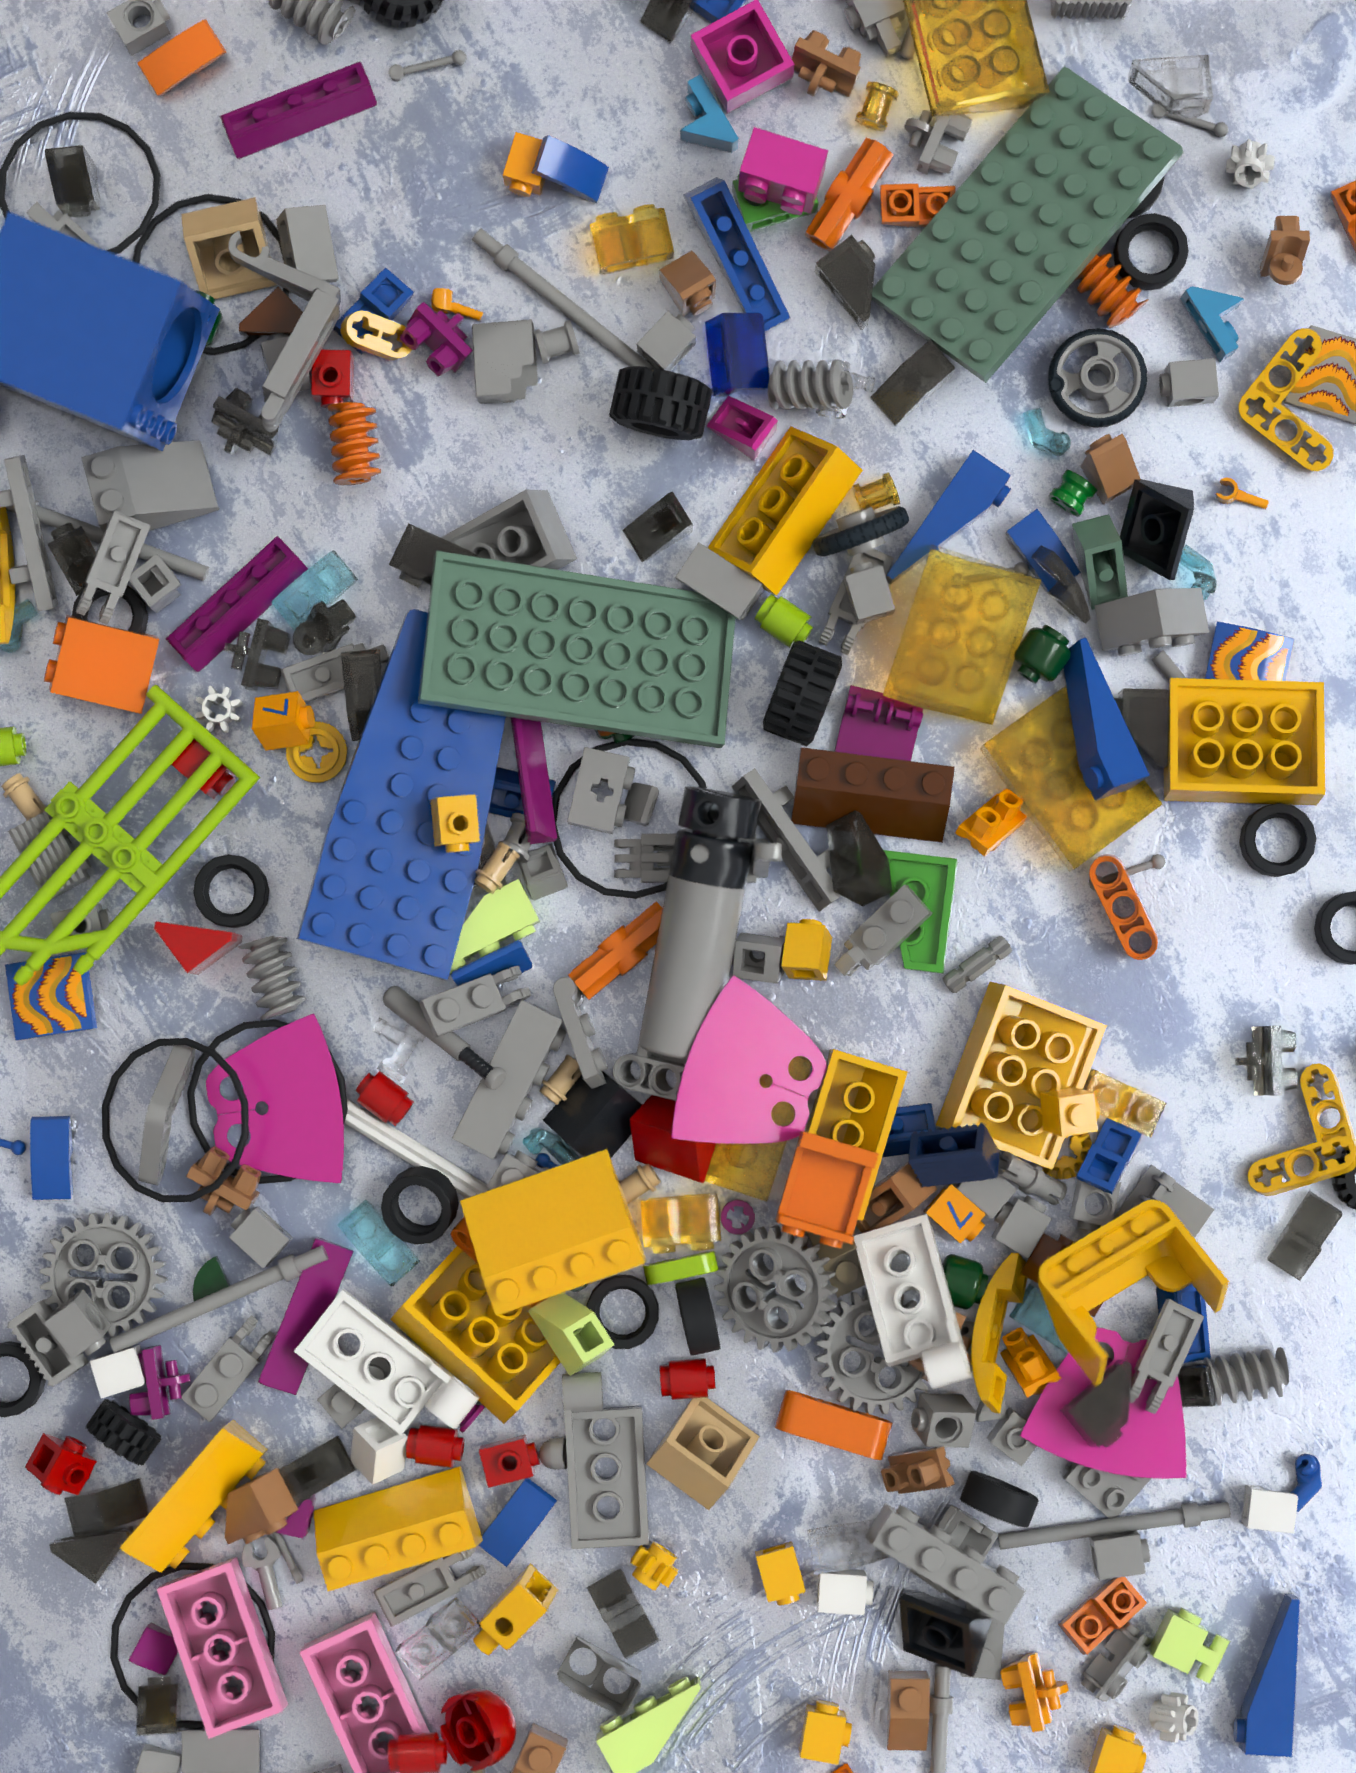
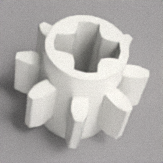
(1250, 164)
(220, 720)
(1173, 1717)

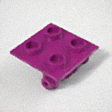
(878, 725)

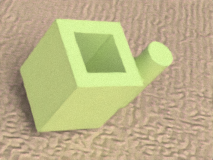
(1181, 1642)

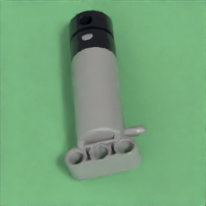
(694, 934)

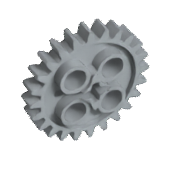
(106, 1240)
(762, 1318)
(863, 1383)

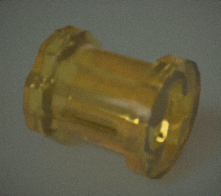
(876, 106)
(877, 493)

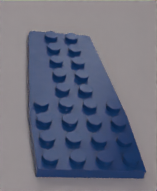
(379, 876)

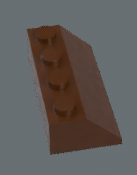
(890, 794)

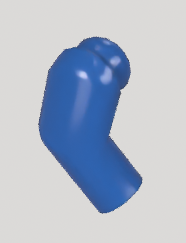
(1308, 1479)

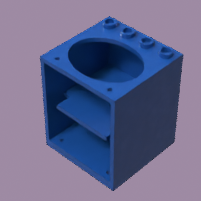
(97, 332)

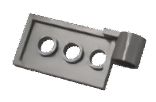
(582, 1409)

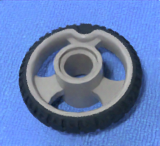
(1119, 403)
(860, 531)

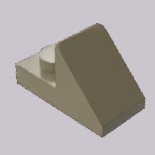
(842, 1262)

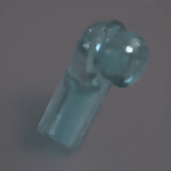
(1043, 438)
(1202, 571)
(22, 613)
(553, 1143)

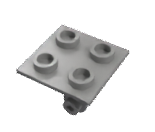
(1162, 1187)
(1103, 1489)
(226, 1753)

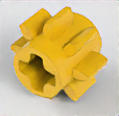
(654, 1566)

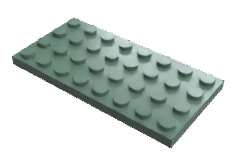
(1025, 223)
(576, 650)

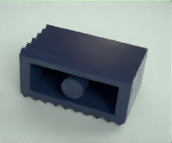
(954, 1155)

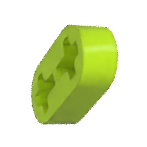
(680, 1268)

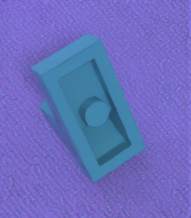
(713, 127)
(1206, 310)

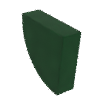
(209, 1279)

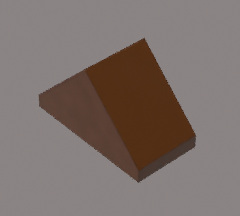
(272, 316)

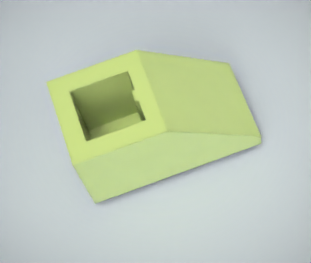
(571, 1331)

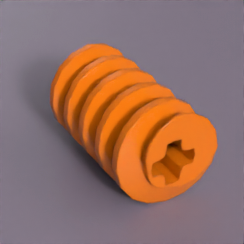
(1109, 290)
(353, 443)

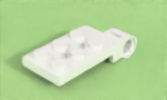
(931, 1326)
(414, 1375)

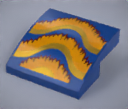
(1248, 654)
(52, 1000)

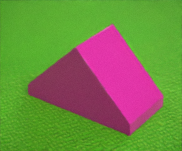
(743, 426)

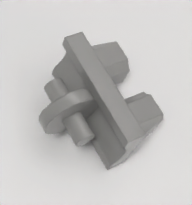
(934, 154)

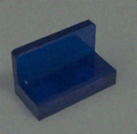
(737, 353)

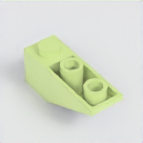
(494, 920)
(638, 1738)

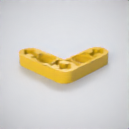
(1275, 395)
(1326, 1139)

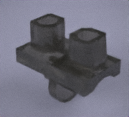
(240, 426)
(73, 554)
(323, 628)
(256, 672)
(1265, 1060)

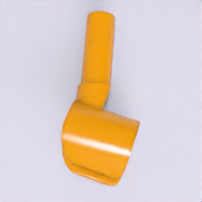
(442, 301)
(1240, 495)

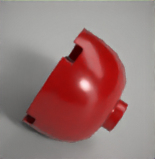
(478, 1728)

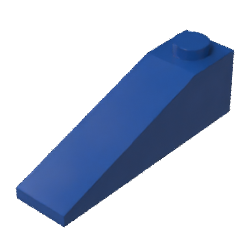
(736, 251)
(964, 501)
(1101, 736)
(1269, 1704)

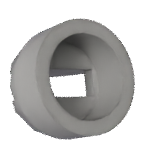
(553, 1454)

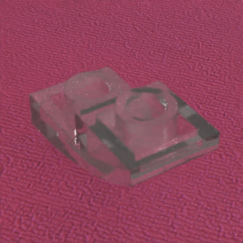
(438, 1639)

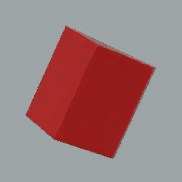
(196, 946)
(655, 1146)

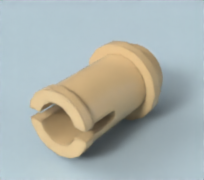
(23, 796)
(496, 869)
(561, 1080)
(639, 1182)

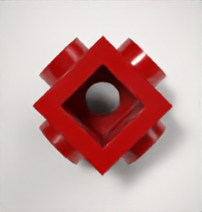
(61, 1464)

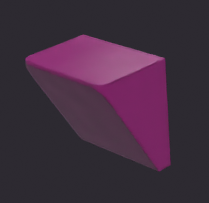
(300, 1521)
(155, 1650)

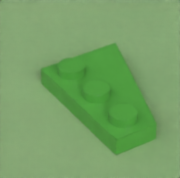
(934, 883)

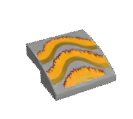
(1330, 380)

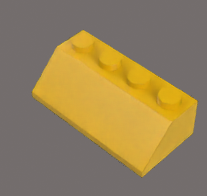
(785, 508)
(857, 1106)
(195, 1497)
(395, 1528)

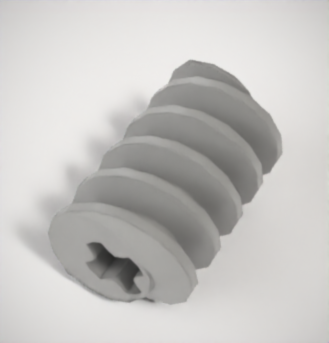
(317, 15)
(809, 387)
(272, 976)
(1249, 1374)

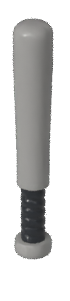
(411, 1012)

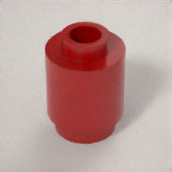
(384, 1098)
(687, 1379)
(435, 1446)
(417, 1753)

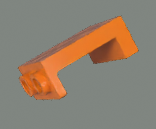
(101, 664)
(825, 1189)

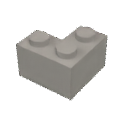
(1152, 618)

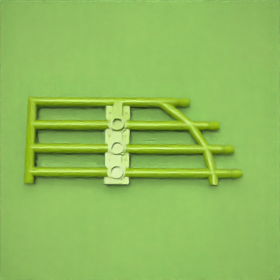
(112, 845)

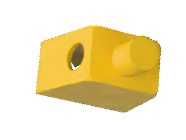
(515, 1611)

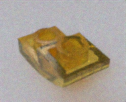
(1125, 1103)

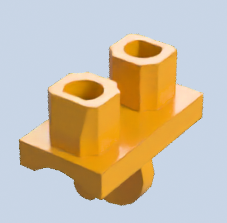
(993, 822)
(1028, 1362)
(1039, 1690)

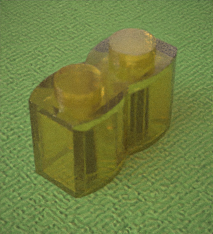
(631, 239)
(681, 1221)

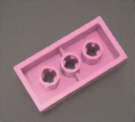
(211, 1670)
(344, 1691)

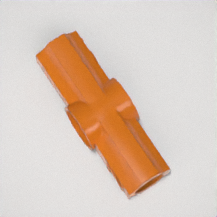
(849, 194)
(618, 952)

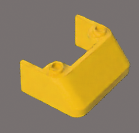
(1112, 1258)

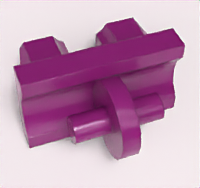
(440, 335)
(155, 1399)

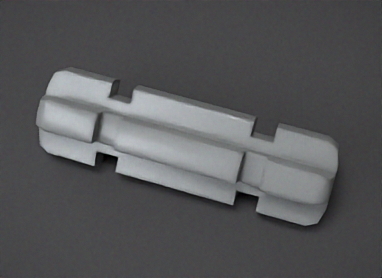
(977, 964)

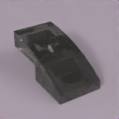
(1066, 590)
(1304, 1235)
(623, 1614)

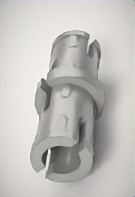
(1031, 1178)

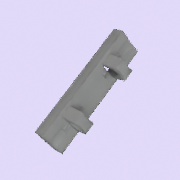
(37, 565)
(796, 853)

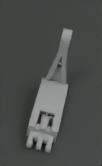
(306, 338)
(643, 857)

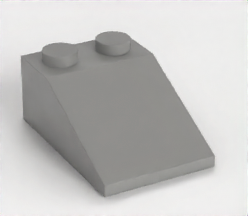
(151, 483)
(518, 531)

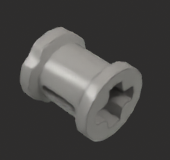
(556, 341)
(516, 840)

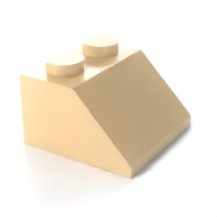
(207, 240)
(703, 1451)

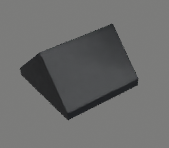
(1157, 526)
(594, 1117)
(943, 1632)

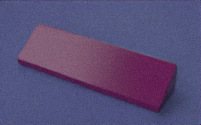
(298, 110)
(236, 604)
(534, 781)
(310, 1299)

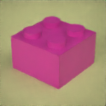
(742, 56)
(782, 171)

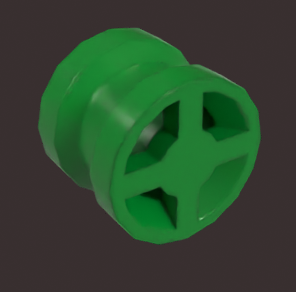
(1072, 493)

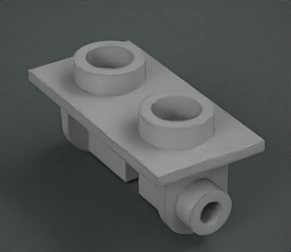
(1128, 1652)

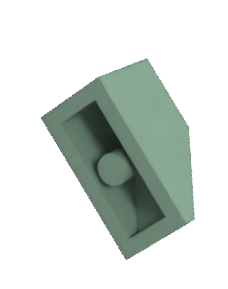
(1100, 559)

